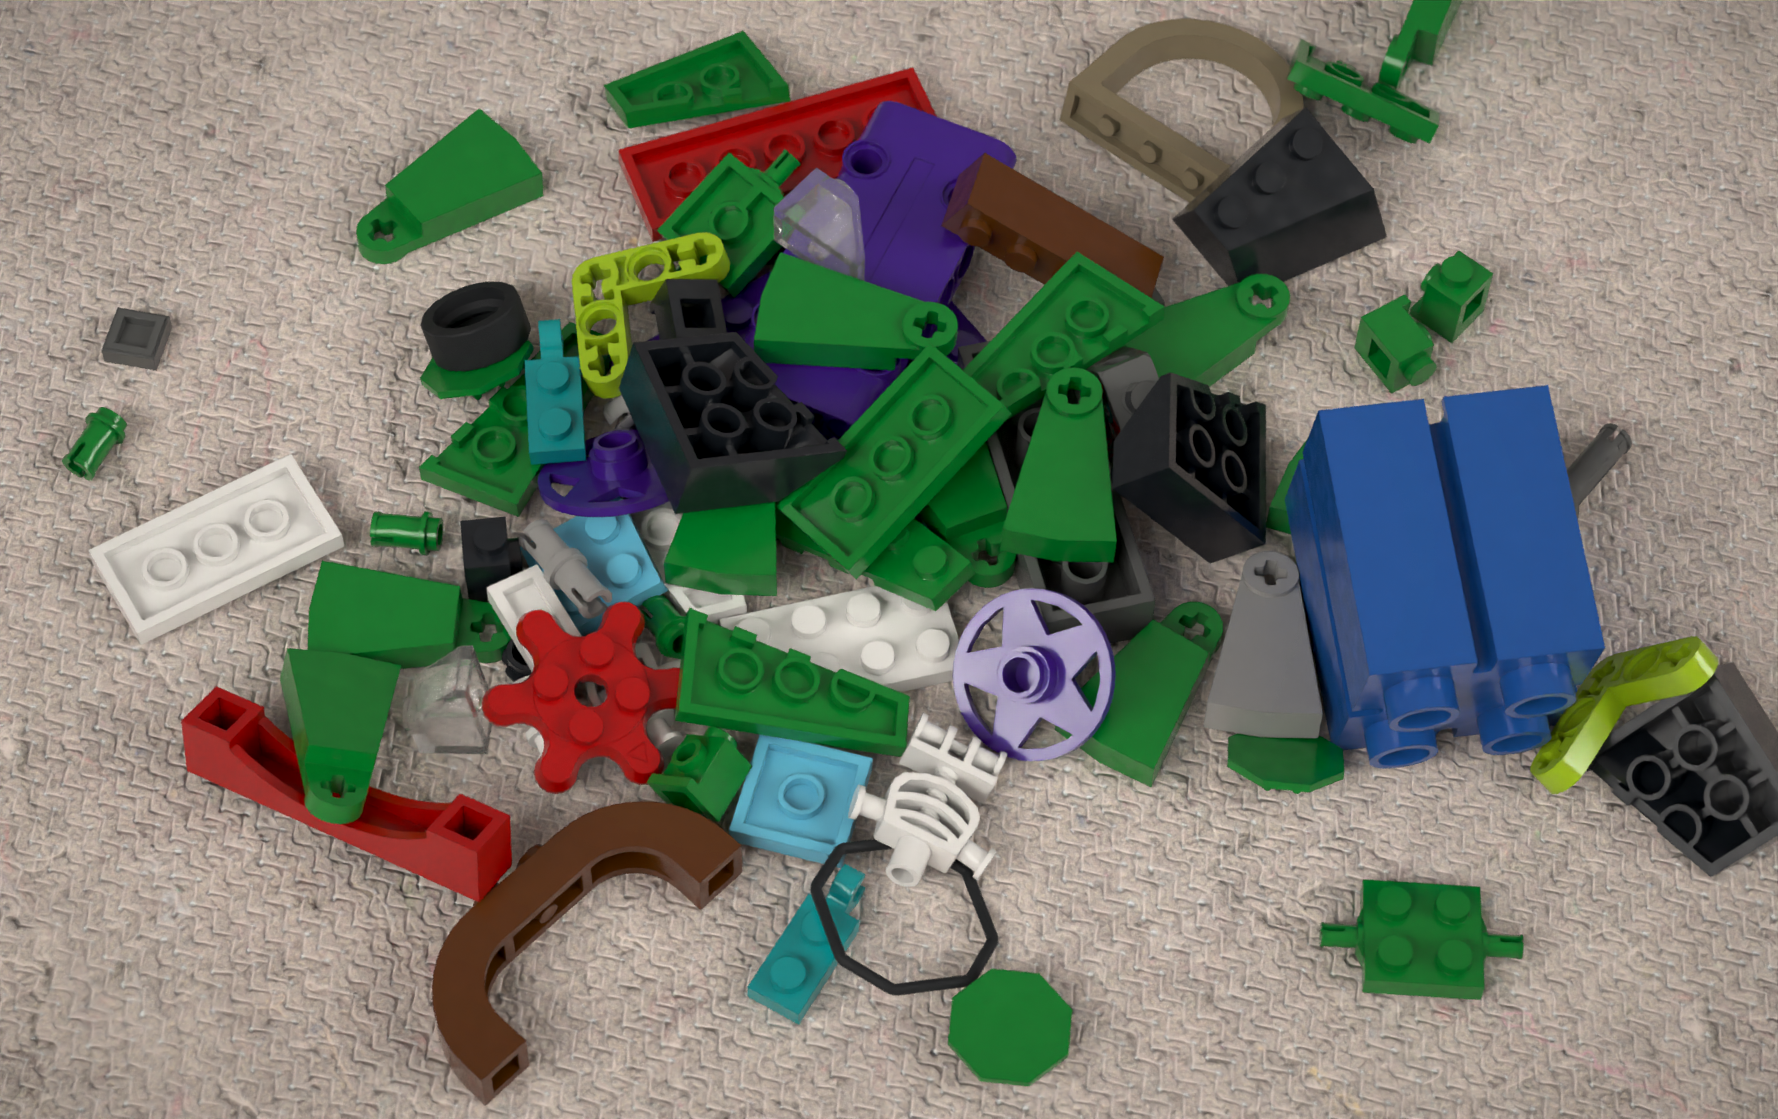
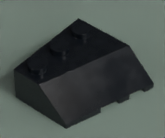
(1283, 206)
(720, 423)
(1196, 466)
(1700, 770)

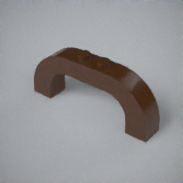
(544, 886)

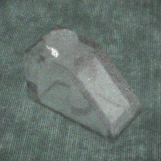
(822, 224)
(447, 706)

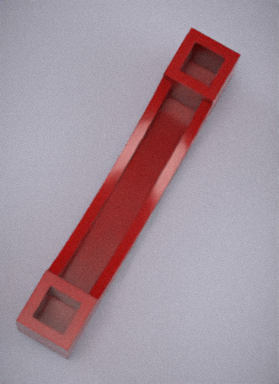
(448, 843)

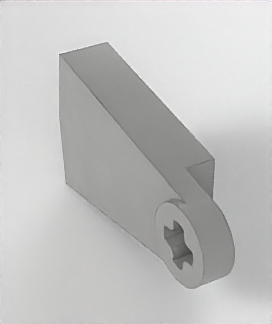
(1266, 661)

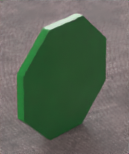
(475, 382)
(1286, 762)
(1010, 1027)

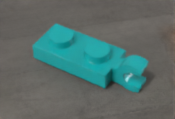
(554, 401)
(802, 955)

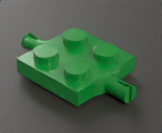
(739, 210)
(1421, 939)

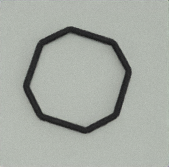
(871, 976)

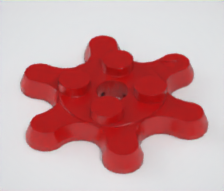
(581, 732)

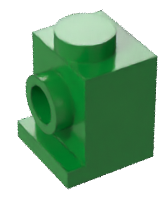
(1452, 296)
(1395, 345)
(703, 774)

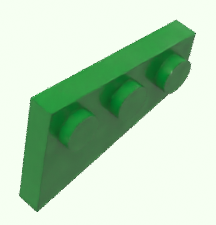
(1340, 82)
(699, 83)

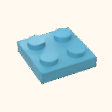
(614, 557)
(798, 798)

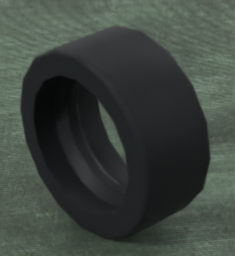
(475, 326)

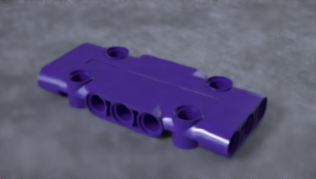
(904, 183)

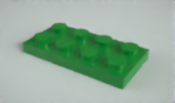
(895, 460)

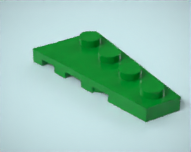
(1065, 325)
(492, 454)
(912, 566)
(761, 690)

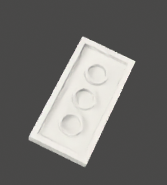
(216, 548)
(863, 634)

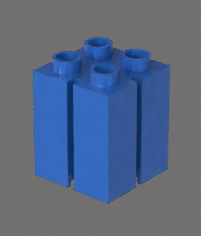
(1442, 574)

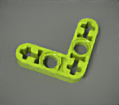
(624, 289)
(1609, 688)

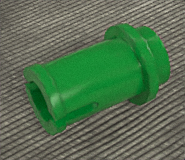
(102, 432)
(407, 531)
(665, 625)

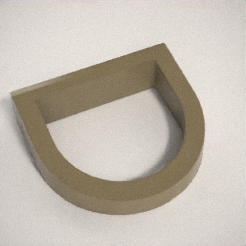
(1140, 139)

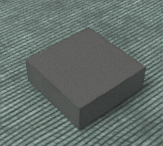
(136, 338)

